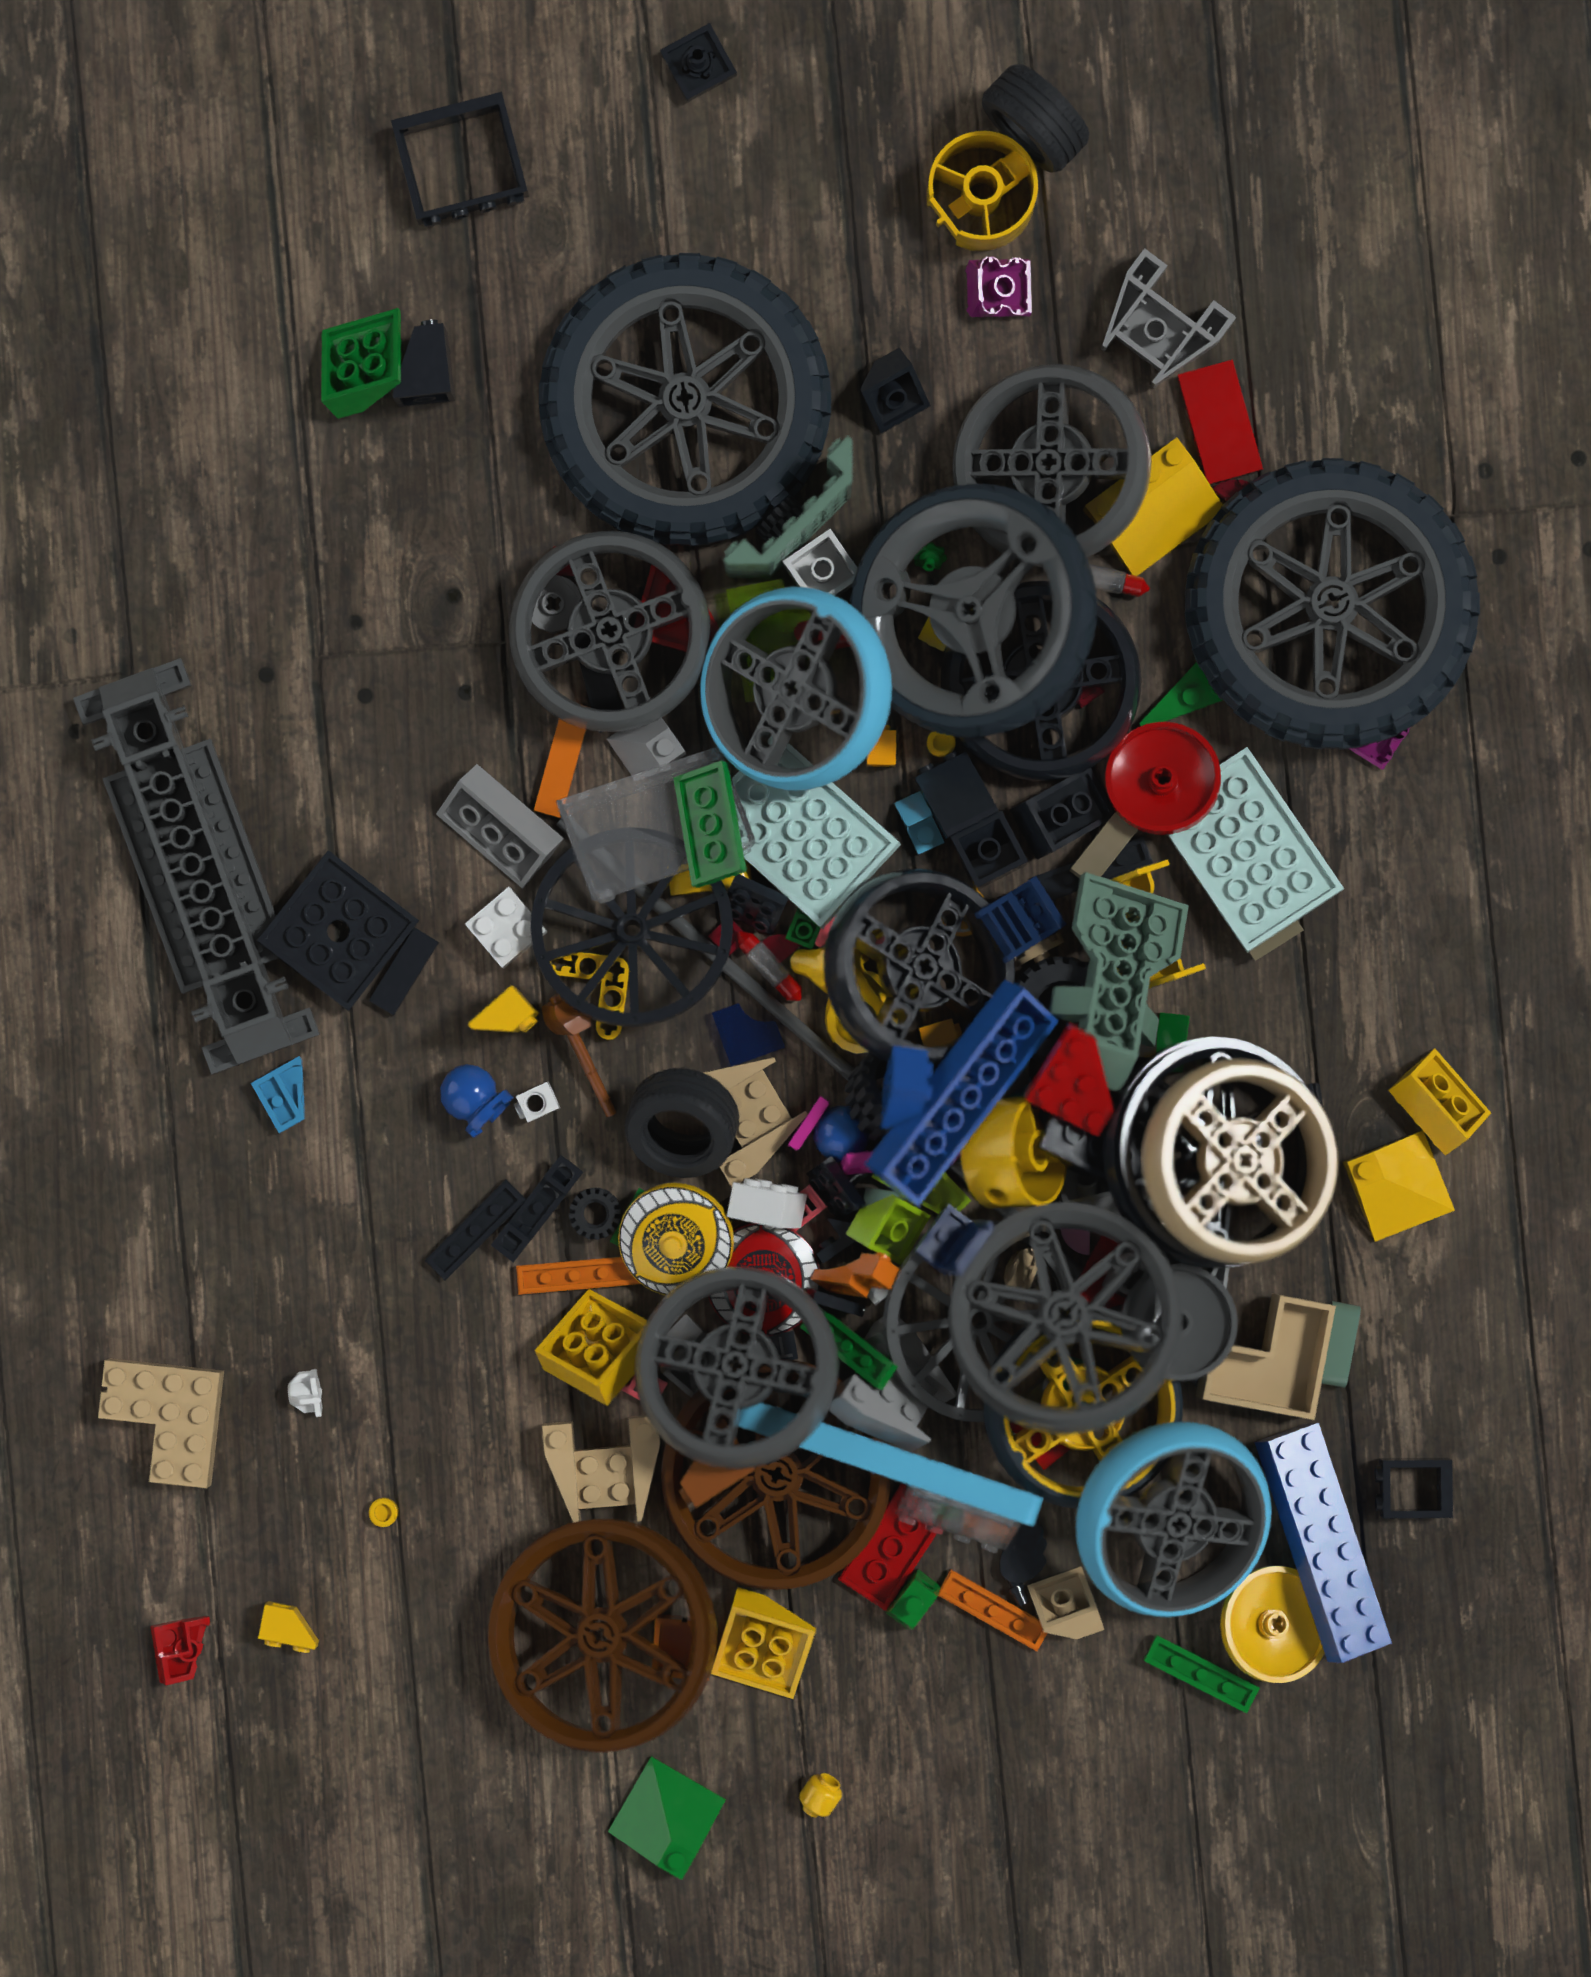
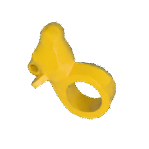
(810, 964)

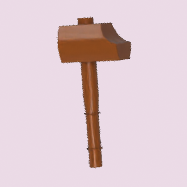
(566, 1021)

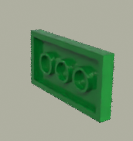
(709, 824)

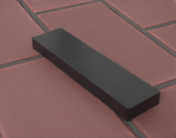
(1063, 882)
(475, 1230)

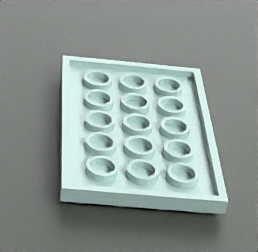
(812, 841)
(1255, 856)

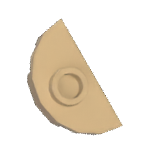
(1040, 950)
(1021, 1269)

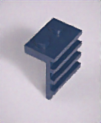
(1021, 918)
(953, 1241)

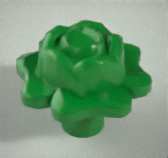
(930, 557)

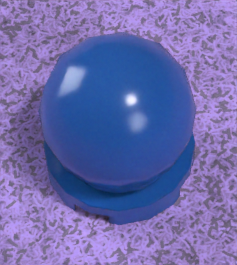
(472, 1096)
(839, 1135)

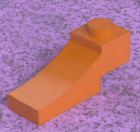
(859, 1276)

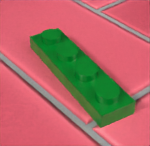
(859, 1353)
(1201, 1673)

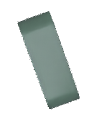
(1341, 1344)

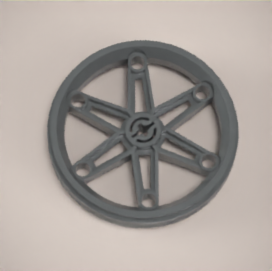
(1065, 1332)

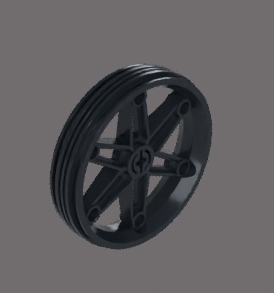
(1118, 1135)

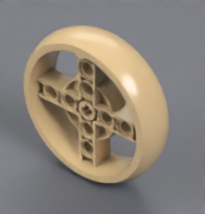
(1294, 1106)

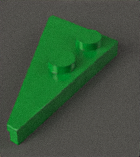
(1186, 696)

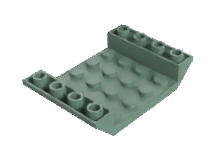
(745, 562)

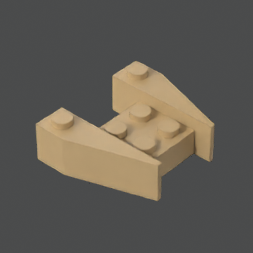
(762, 1118)
(602, 1474)

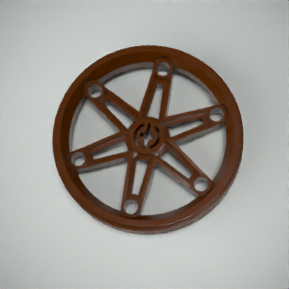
(780, 1576)
(586, 1635)

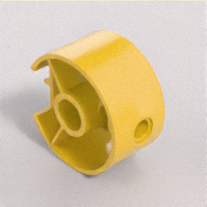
(1000, 176)
(1004, 1160)

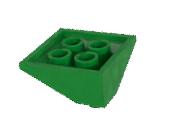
(360, 362)
(666, 1817)

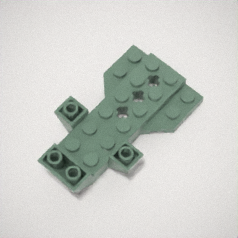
(1113, 1004)

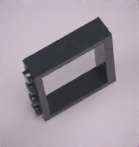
(448, 115)

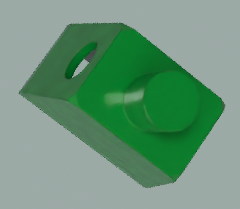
(914, 1600)

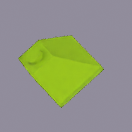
(889, 1227)

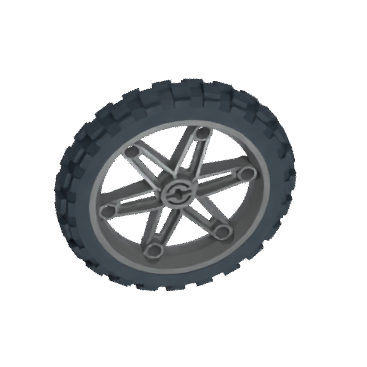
(675, 284)
(1355, 491)

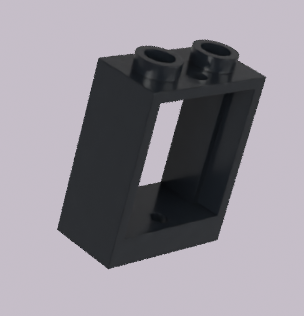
(1444, 1487)

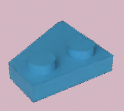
(283, 1094)

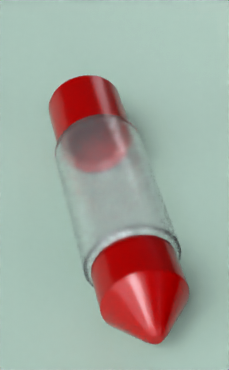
(1118, 581)
(769, 966)

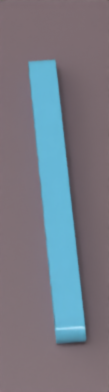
(901, 1465)

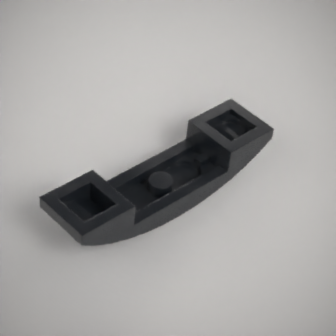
(599, 686)
(537, 1208)

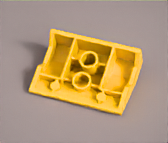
(1173, 510)

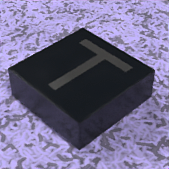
(785, 1345)

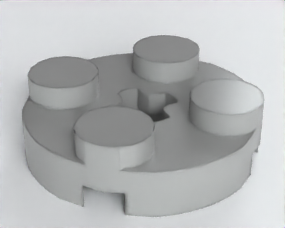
(552, 620)

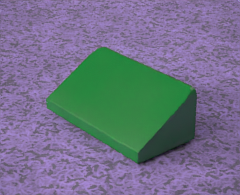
(1172, 1030)

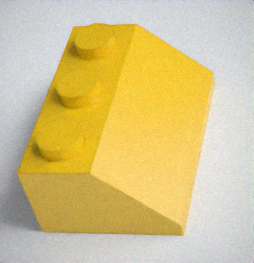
(507, 1014)
(1440, 1102)

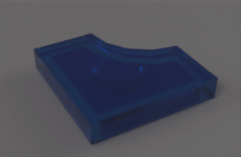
(744, 1036)

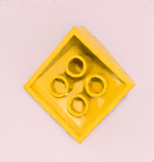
(1398, 1186)
(763, 1645)

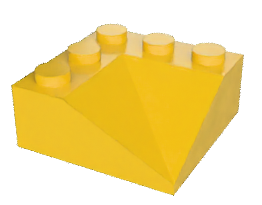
(593, 1347)

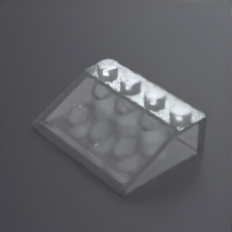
(955, 1517)

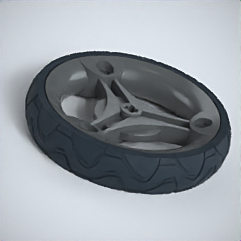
(1072, 617)

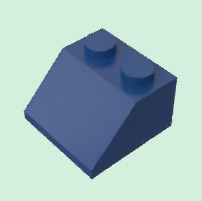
(905, 1085)

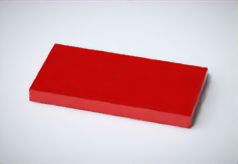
(1219, 422)
(888, 1557)

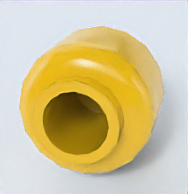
(820, 1795)

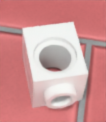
(549, 1099)

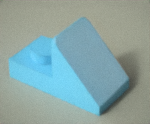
(919, 822)

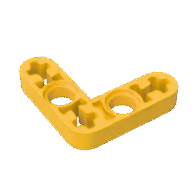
(599, 959)

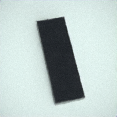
(404, 971)

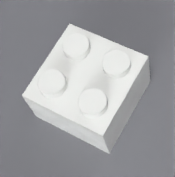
(822, 565)
(503, 927)
(767, 1203)

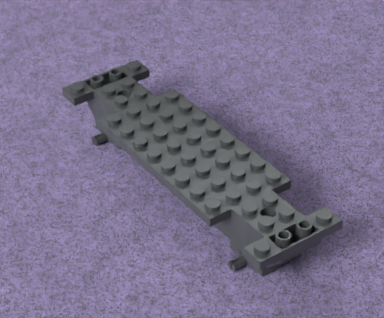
(194, 864)

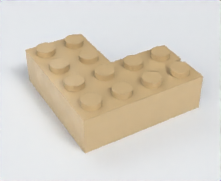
(1287, 1369)
(180, 1403)

